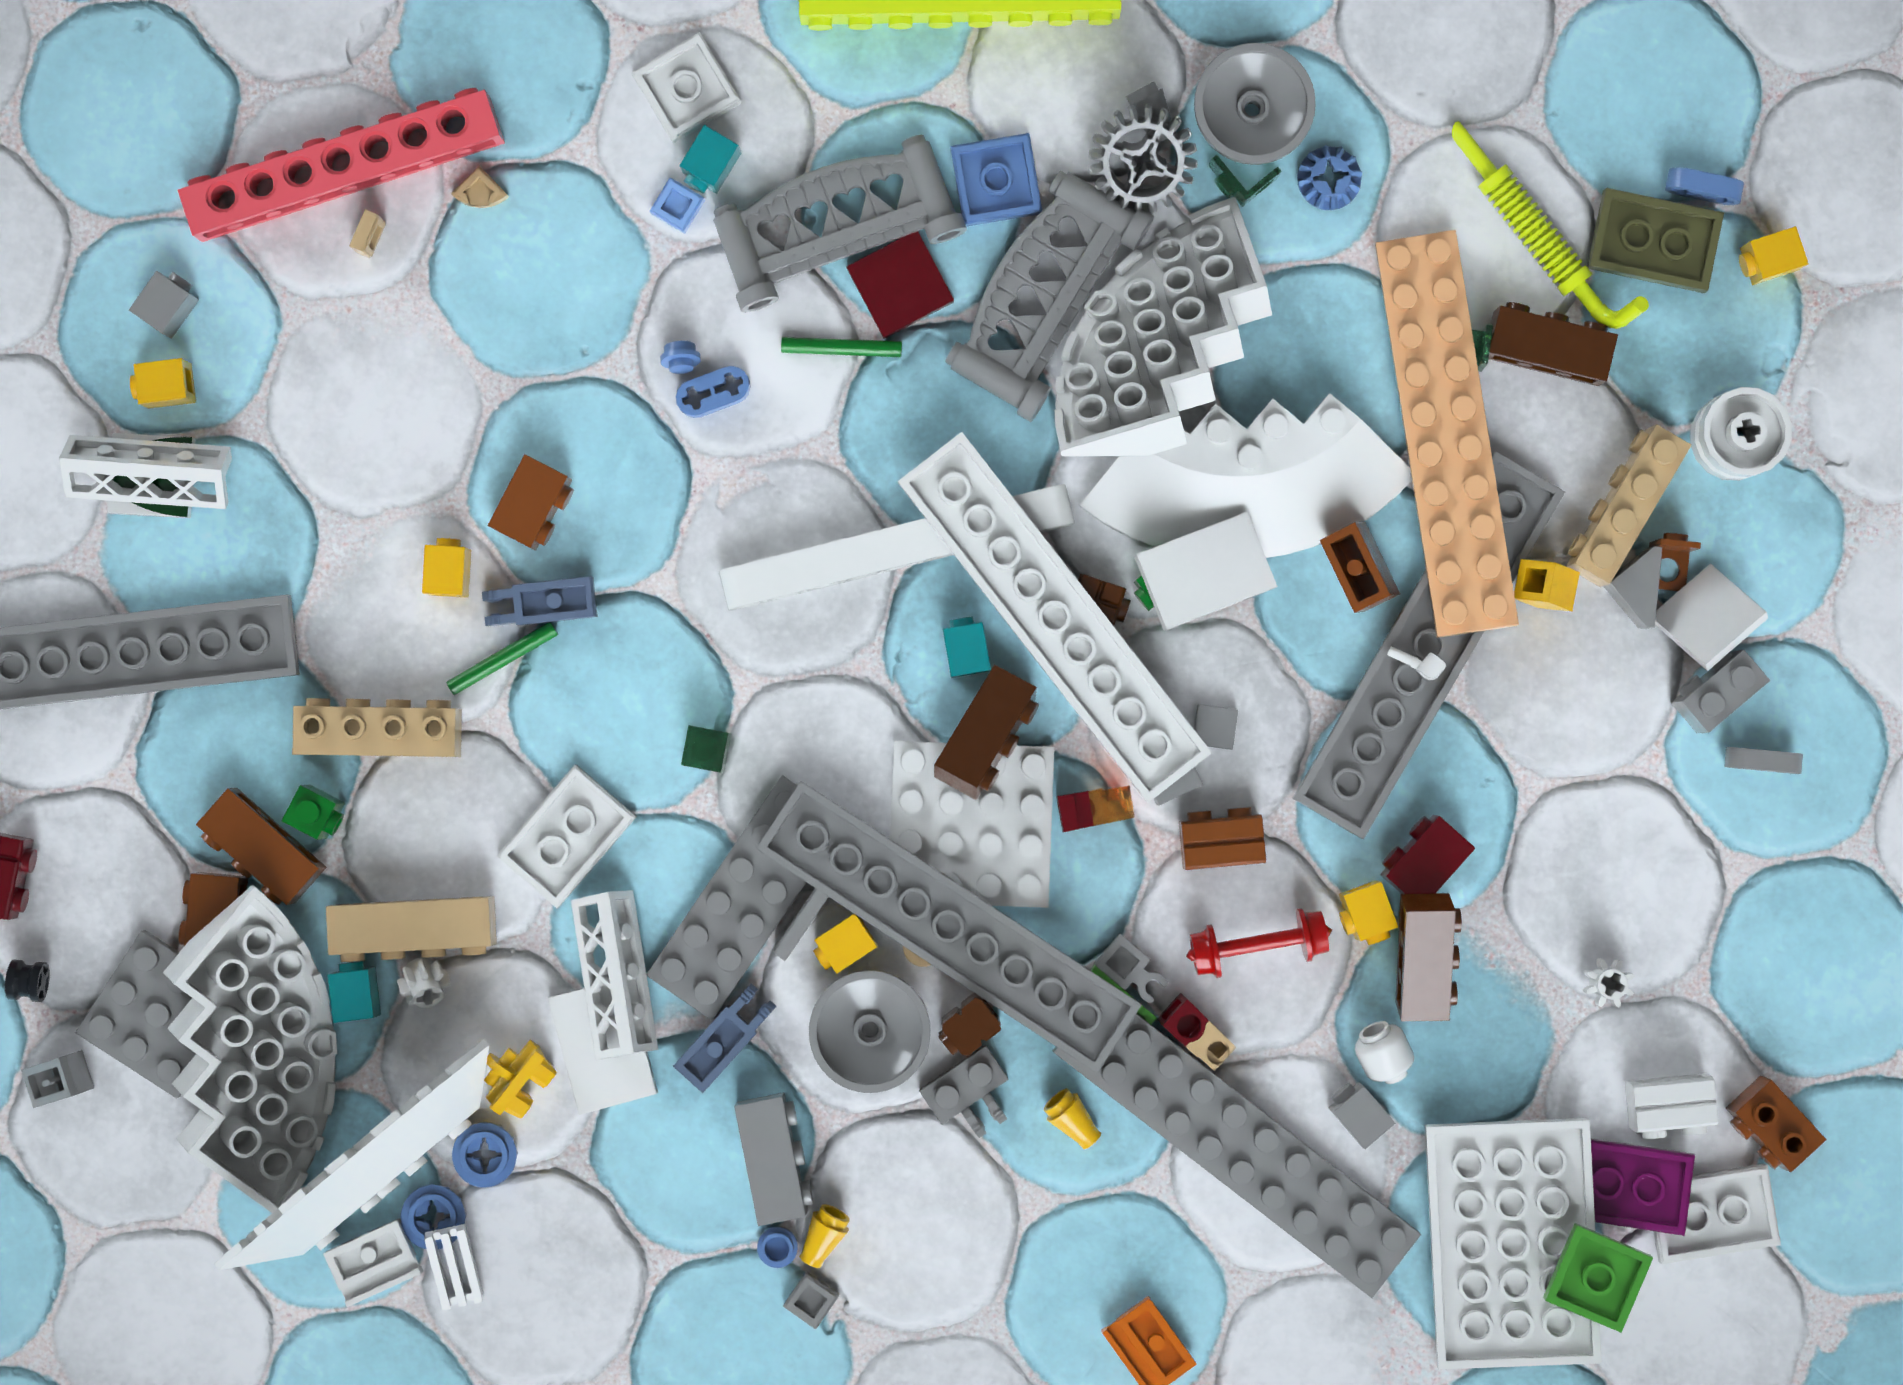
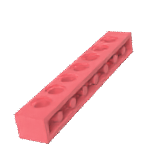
(203, 193)

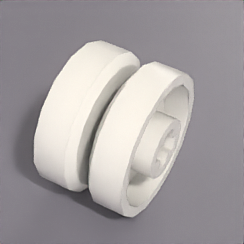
(1764, 429)

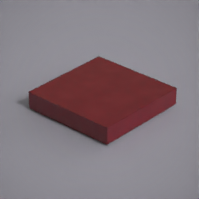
(900, 284)

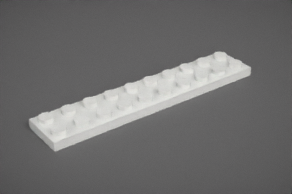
(1054, 617)

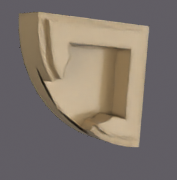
(479, 190)

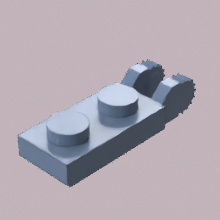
(545, 602)
(721, 1042)

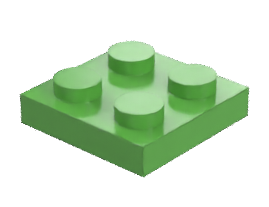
(1598, 1277)

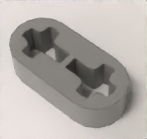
(1763, 760)

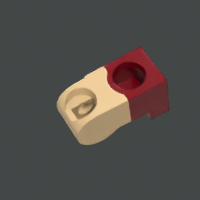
(1196, 1032)

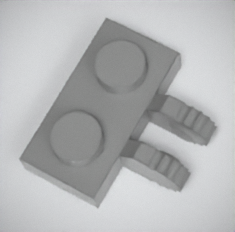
(965, 1085)

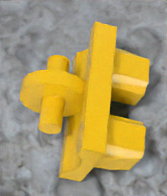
(512, 1073)

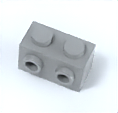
(1720, 691)

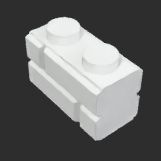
(1671, 1104)

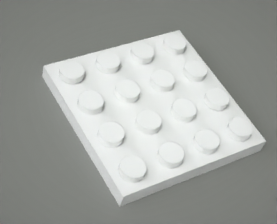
(987, 844)

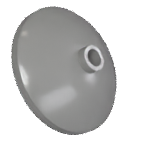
(1260, 77)
(861, 1060)

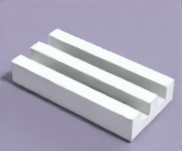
(460, 1296)

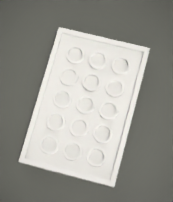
(1497, 1229)

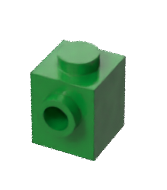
(314, 812)

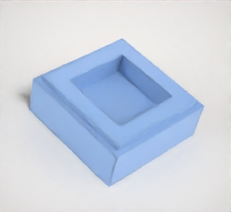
(677, 205)

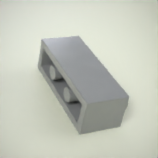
(773, 1158)

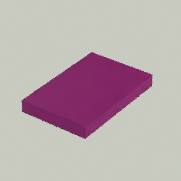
(1641, 1186)

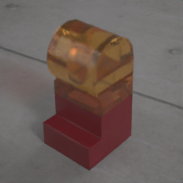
(1094, 807)

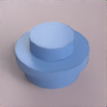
(680, 357)
(777, 1247)

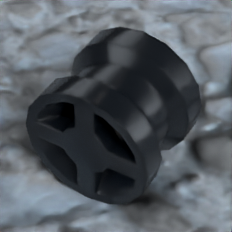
(27, 980)

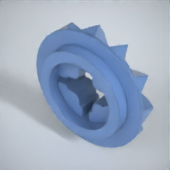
(1318, 192)
(472, 1168)
(420, 1203)

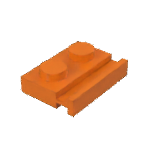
(1148, 1345)

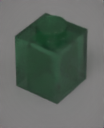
(706, 749)

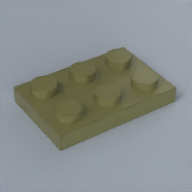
(1655, 240)

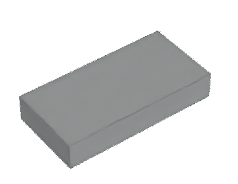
(800, 924)

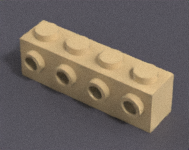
(1628, 504)
(377, 730)
(411, 926)

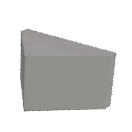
(1637, 587)
(57, 1079)

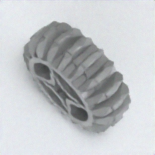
(1126, 150)

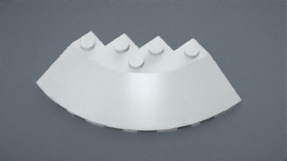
(1155, 334)
(1285, 473)
(259, 1049)
(370, 1168)

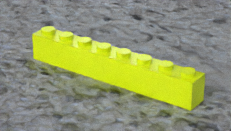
(901, 14)

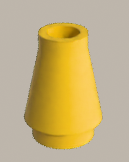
(1071, 1117)
(824, 1233)

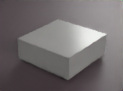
(1216, 726)
(811, 1300)

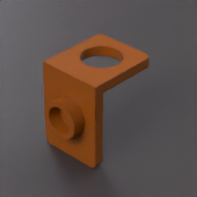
(1677, 548)

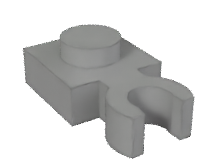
(1126, 964)

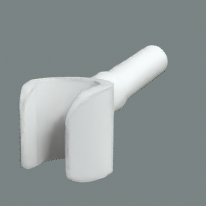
(1429, 668)

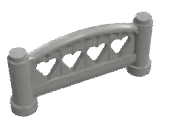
(921, 205)
(1016, 372)

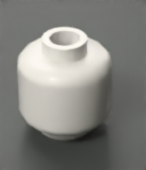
(1384, 1052)

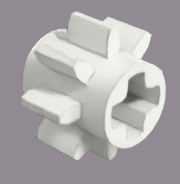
(423, 982)
(1600, 989)

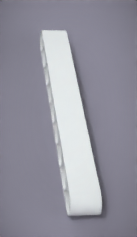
(867, 554)

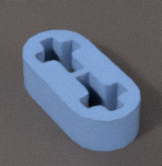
(1704, 186)
(710, 382)

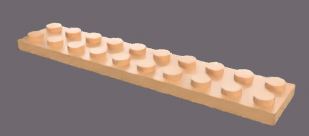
(1446, 434)

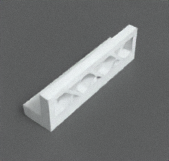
(143, 463)
(622, 973)

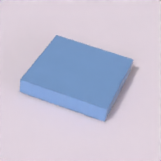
(996, 179)

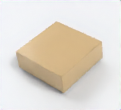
(367, 234)

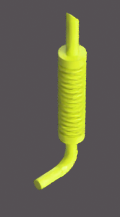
(1540, 235)

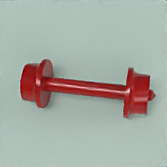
(1311, 934)

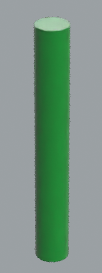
(841, 347)
(502, 658)

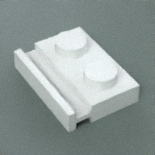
(373, 1262)

